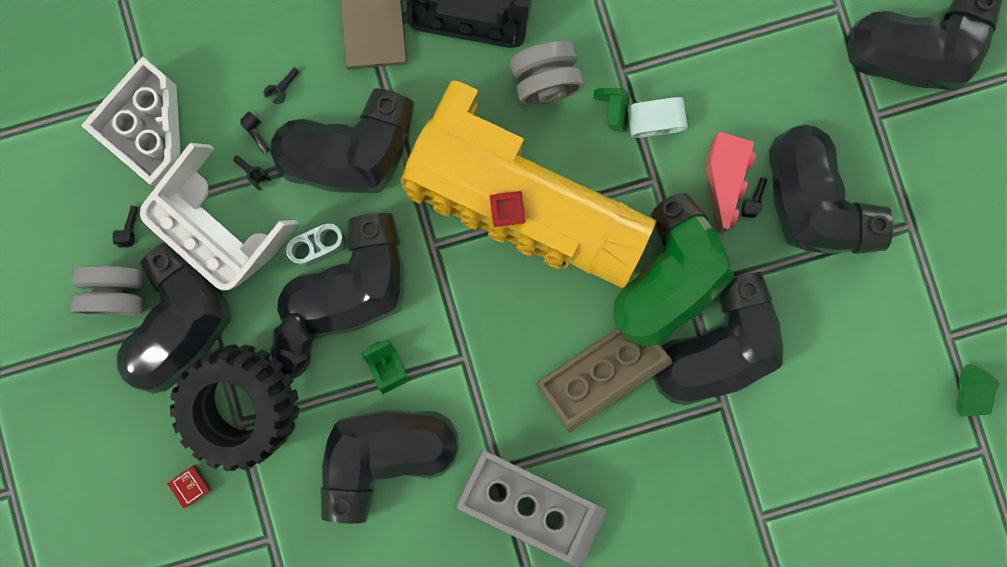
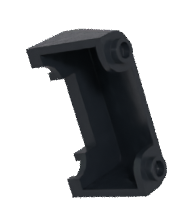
(481, 21)

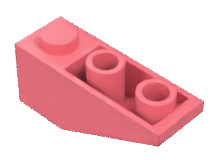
(725, 175)

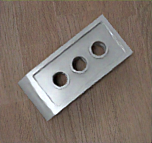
(567, 540)

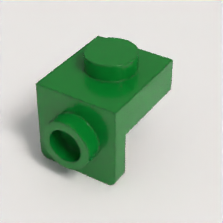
(385, 366)

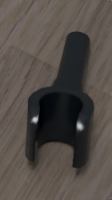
(281, 87)
(250, 123)
(254, 174)
(751, 208)
(126, 237)

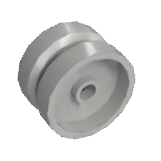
(546, 73)
(107, 290)

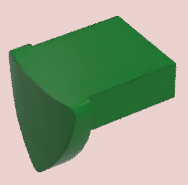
(617, 109)
(976, 392)

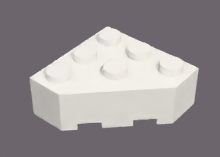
(140, 122)

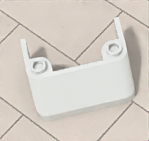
(181, 222)

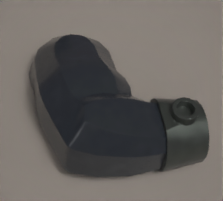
(925, 49)
(344, 156)
(813, 200)
(351, 293)
(177, 329)
(727, 355)
(381, 447)

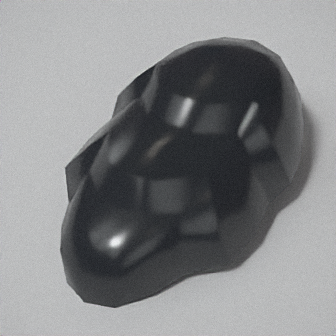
(292, 345)

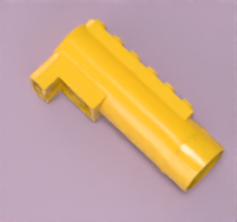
(468, 158)

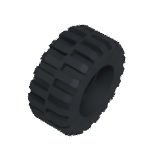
(207, 431)

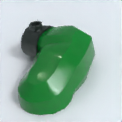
(677, 281)

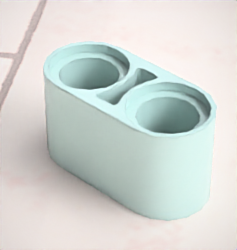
(657, 117)
(314, 240)

